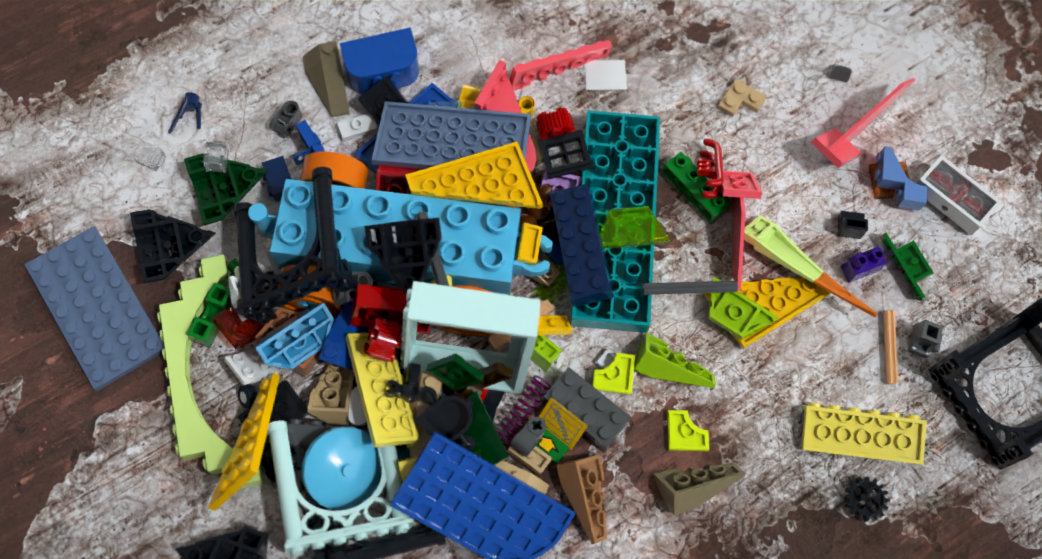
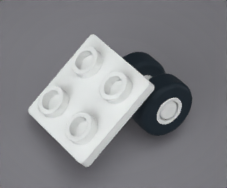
(250, 371)

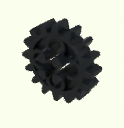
(866, 488)

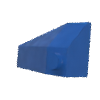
(335, 346)

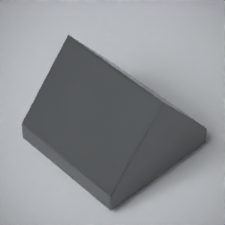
(840, 73)

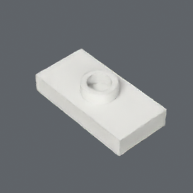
(357, 127)

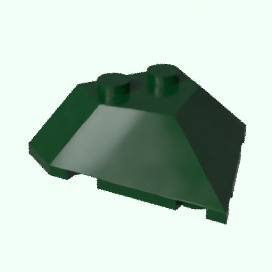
(221, 191)

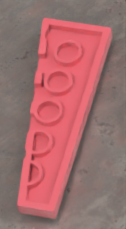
(541, 68)

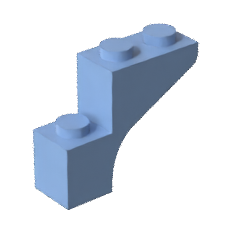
(891, 176)

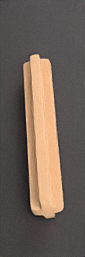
(890, 347)

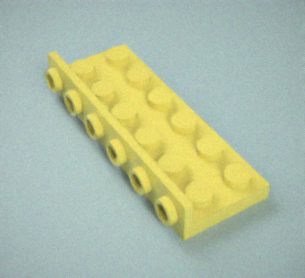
(387, 418)
(864, 433)

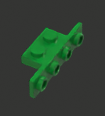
(913, 263)

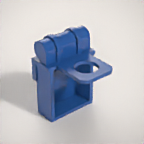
(310, 140)

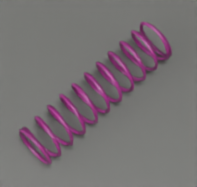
(537, 383)

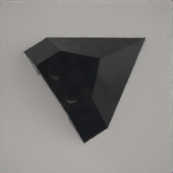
(164, 243)
(405, 248)
(237, 545)

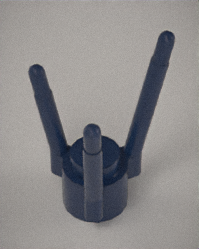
(190, 103)

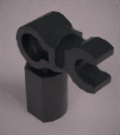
(409, 390)

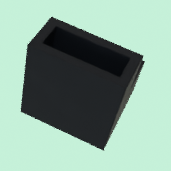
(852, 224)

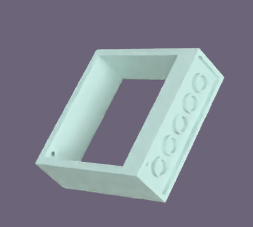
(476, 312)

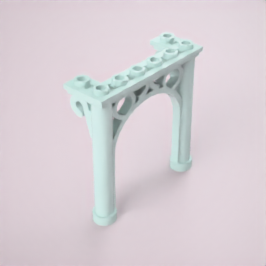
(289, 495)

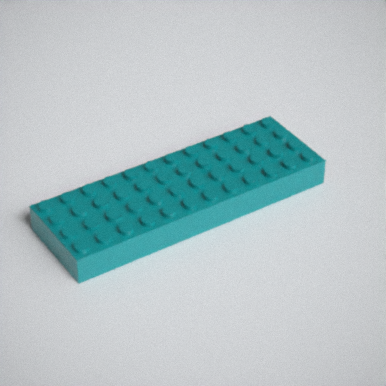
(622, 176)

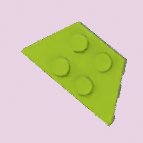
(738, 313)

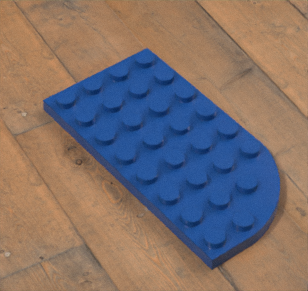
(479, 503)

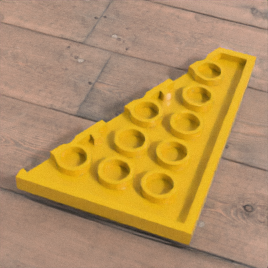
(484, 177)
(781, 297)

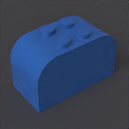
(381, 55)

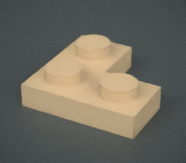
(741, 94)

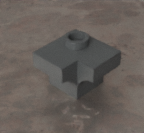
(925, 338)

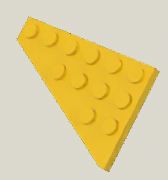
(248, 449)

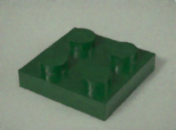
(455, 372)

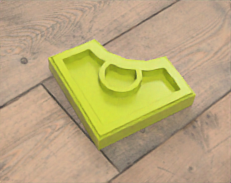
(616, 376)
(684, 434)

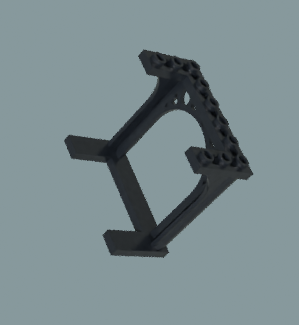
(952, 365)

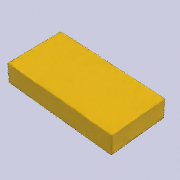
(529, 244)

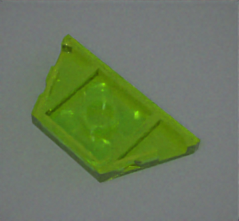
(632, 228)

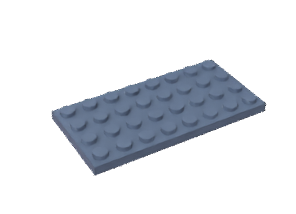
(435, 135)
(95, 308)

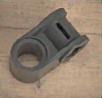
(285, 121)
(527, 437)

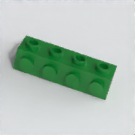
(684, 176)

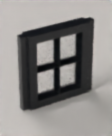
(565, 154)

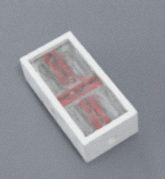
(958, 195)

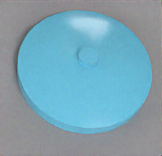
(341, 468)

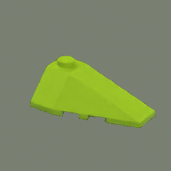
(662, 363)

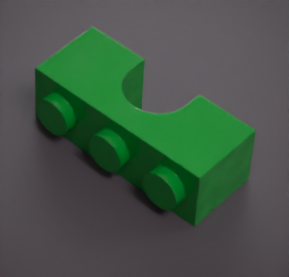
(203, 329)

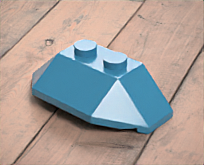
(296, 338)

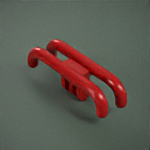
(711, 168)

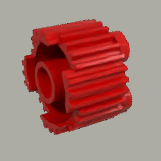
(554, 123)
(383, 339)

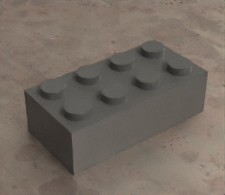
(593, 408)

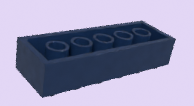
(581, 245)

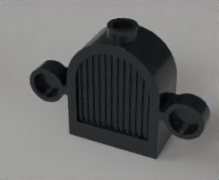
(448, 416)

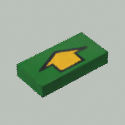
(552, 446)

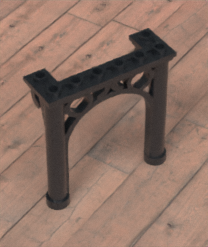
(329, 271)
(372, 548)

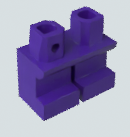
(863, 264)

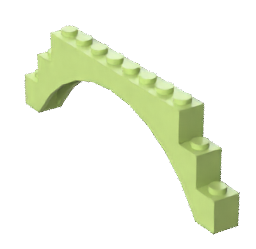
(193, 433)

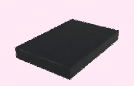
(285, 406)

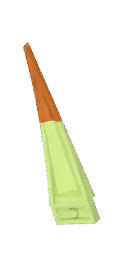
(773, 243)

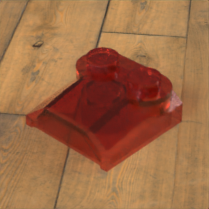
(235, 330)

